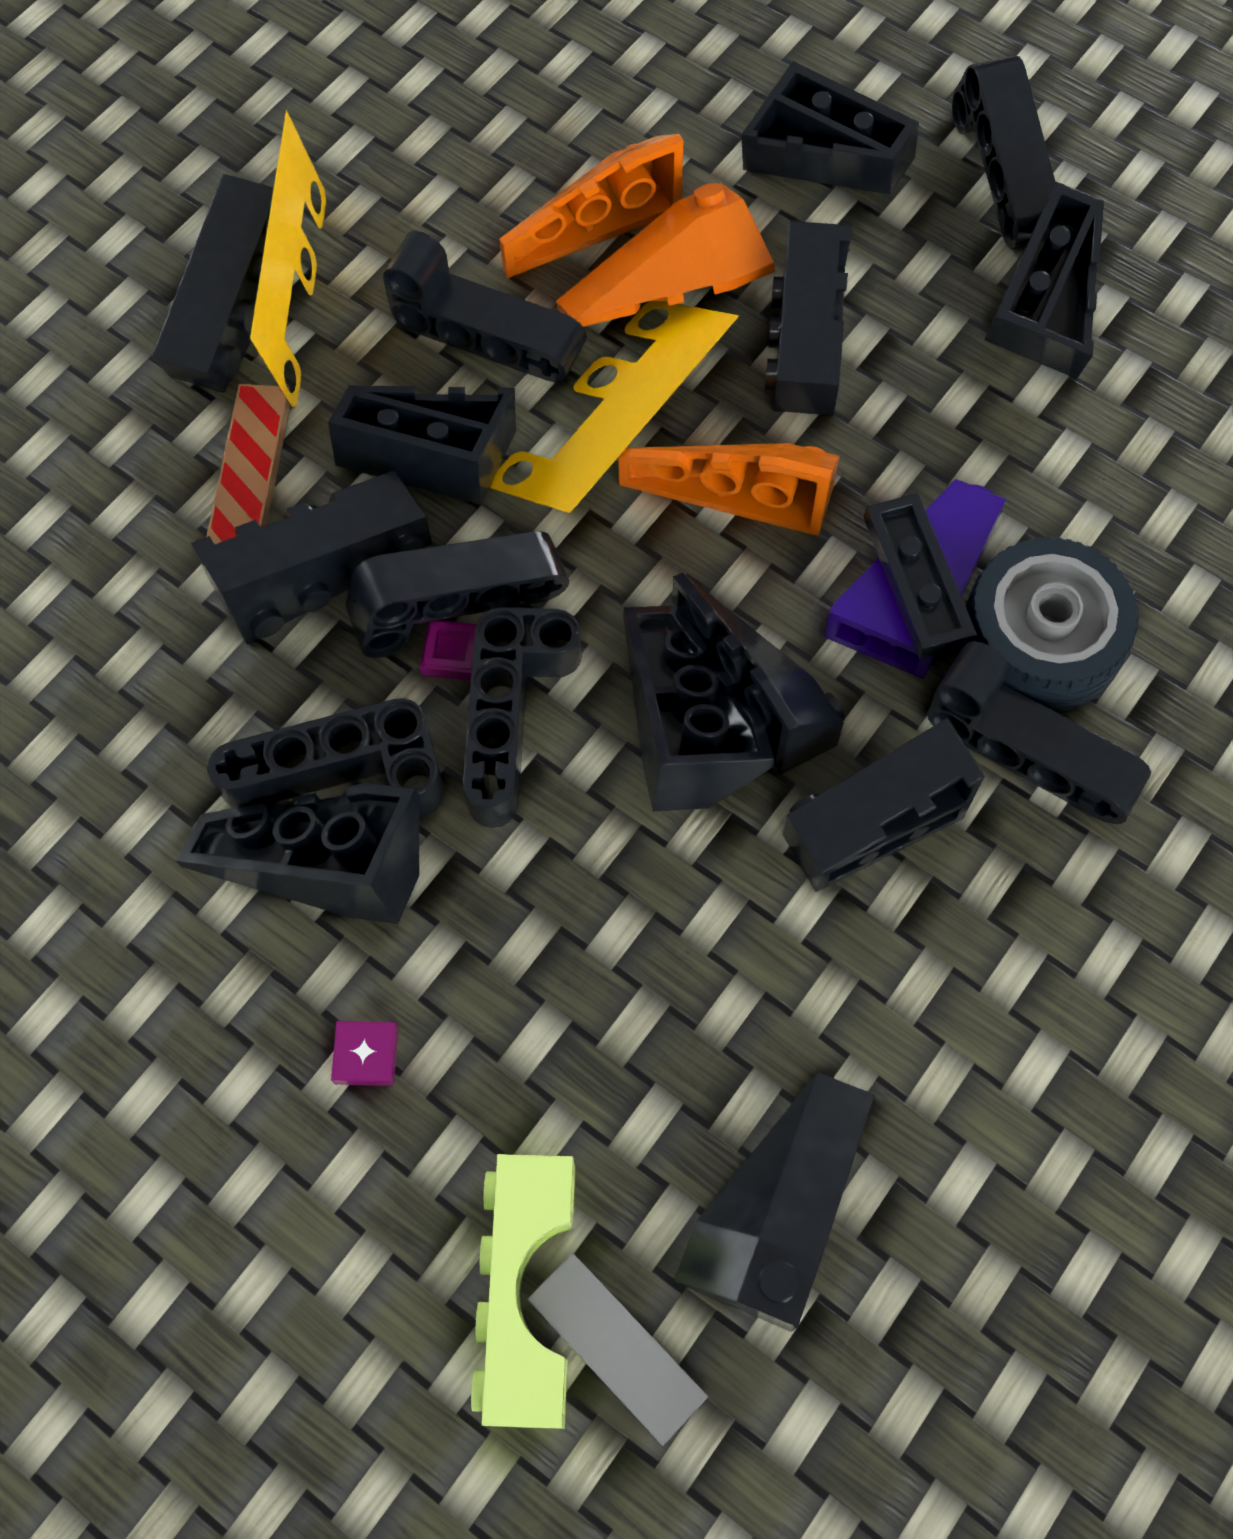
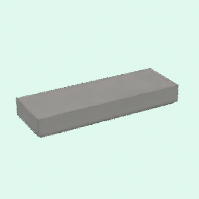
(618, 1349)

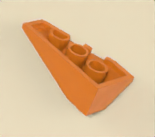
(607, 201)
(686, 248)
(755, 481)

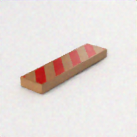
(249, 460)

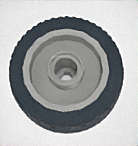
(1056, 618)

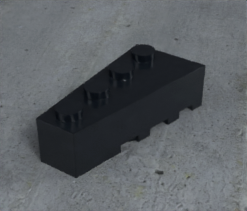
(218, 291)
(310, 555)

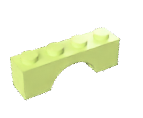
(521, 1377)

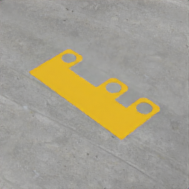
(283, 255)
(626, 408)

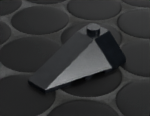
(793, 707)
(690, 721)
(330, 853)
(774, 1216)

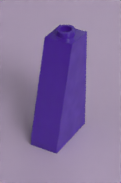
(868, 613)

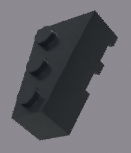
(828, 135)
(1052, 291)
(810, 319)
(430, 440)
(884, 806)

